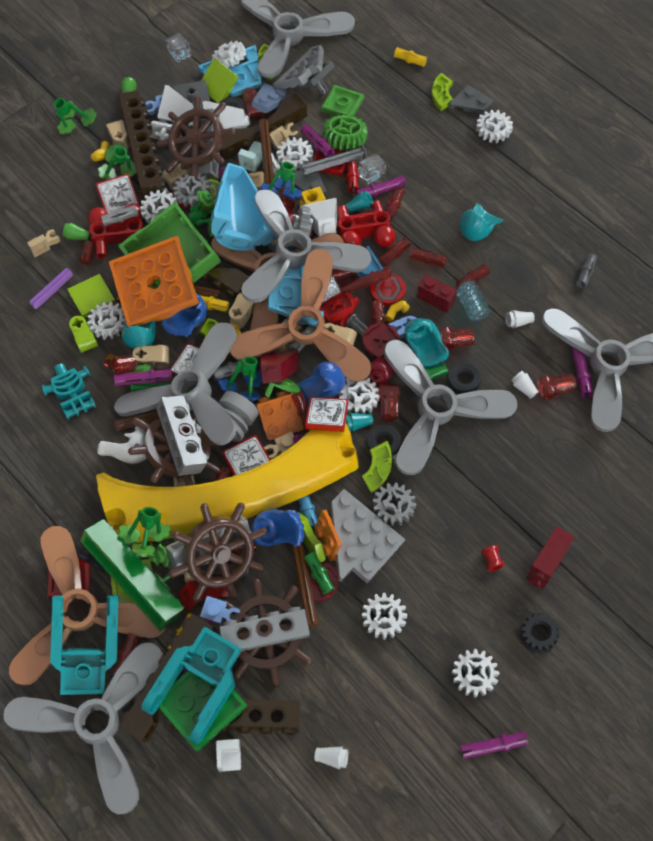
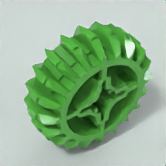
(345, 132)

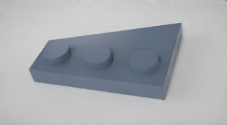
(268, 98)

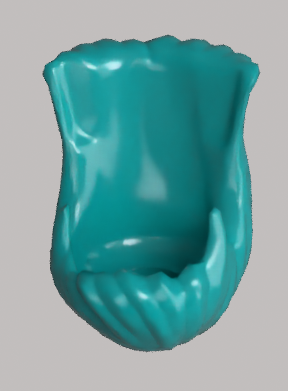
(477, 223)
(139, 335)
(426, 342)

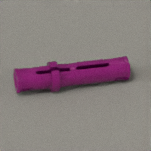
(325, 149)
(382, 187)
(583, 376)
(143, 377)
(495, 744)

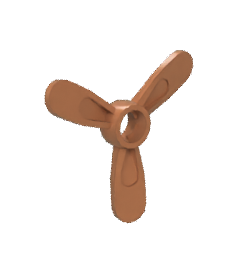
(252, 261)
(334, 348)
(65, 570)

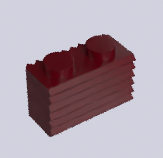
(436, 293)

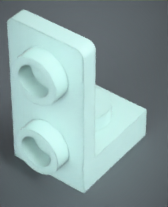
(252, 158)

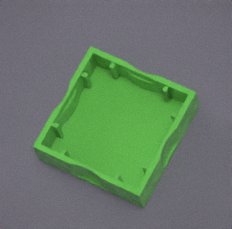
(172, 223)

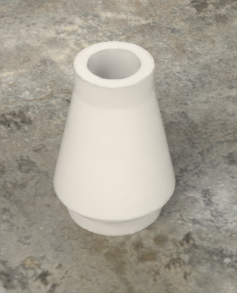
(518, 318)
(524, 384)
(332, 756)

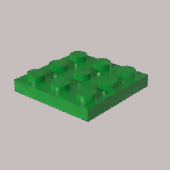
(188, 699)

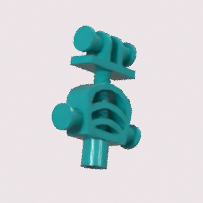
(69, 386)

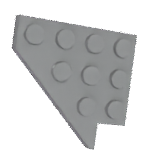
(305, 67)
(363, 536)

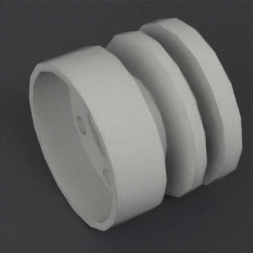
(240, 410)

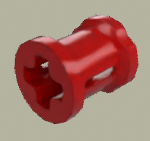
(493, 558)

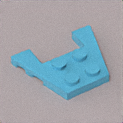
(247, 72)
(288, 296)

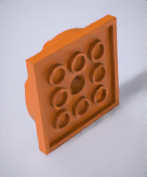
(137, 273)

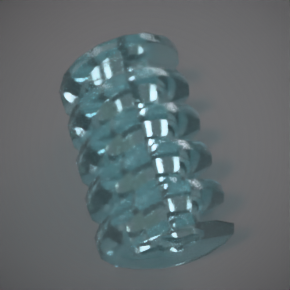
(472, 301)

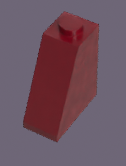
(279, 365)

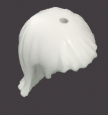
(120, 451)

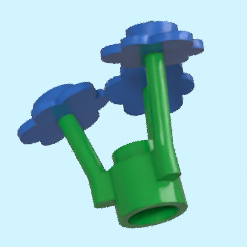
(286, 173)
(251, 376)

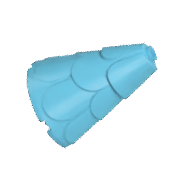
(235, 217)

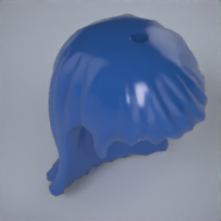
(186, 319)
(325, 382)
(280, 526)

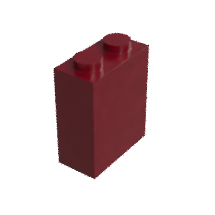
(549, 558)

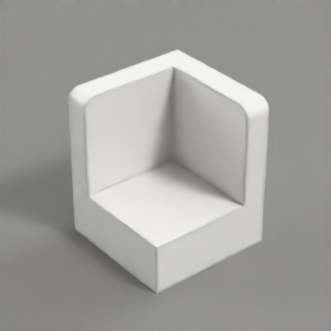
(228, 755)

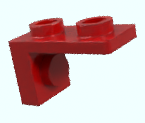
(187, 592)

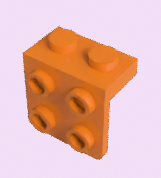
(279, 415)
(326, 532)

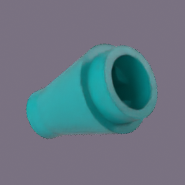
(361, 201)
(357, 421)

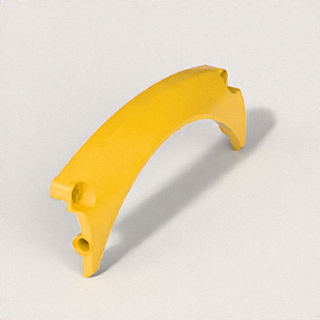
(297, 472)

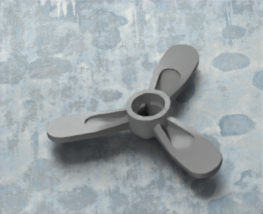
(290, 29)
(270, 274)
(607, 395)
(210, 414)
(421, 438)
(112, 767)

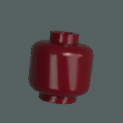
(380, 371)

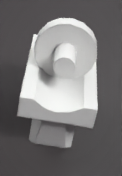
(160, 130)

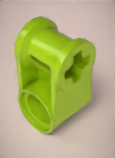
(83, 336)

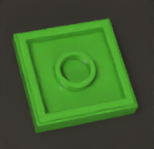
(342, 101)

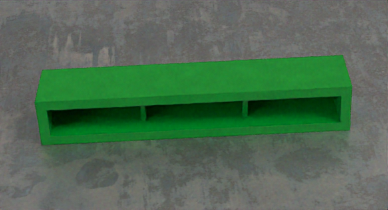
(132, 574)

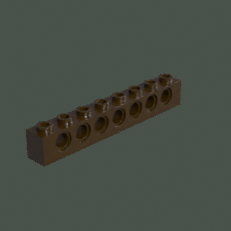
(141, 144)

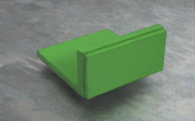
(287, 385)

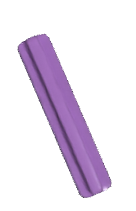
(51, 288)

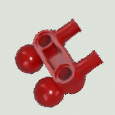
(366, 225)
(114, 232)

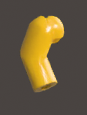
(99, 154)
(401, 305)

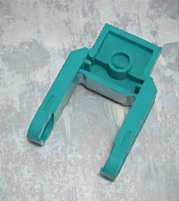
(207, 658)
(83, 668)

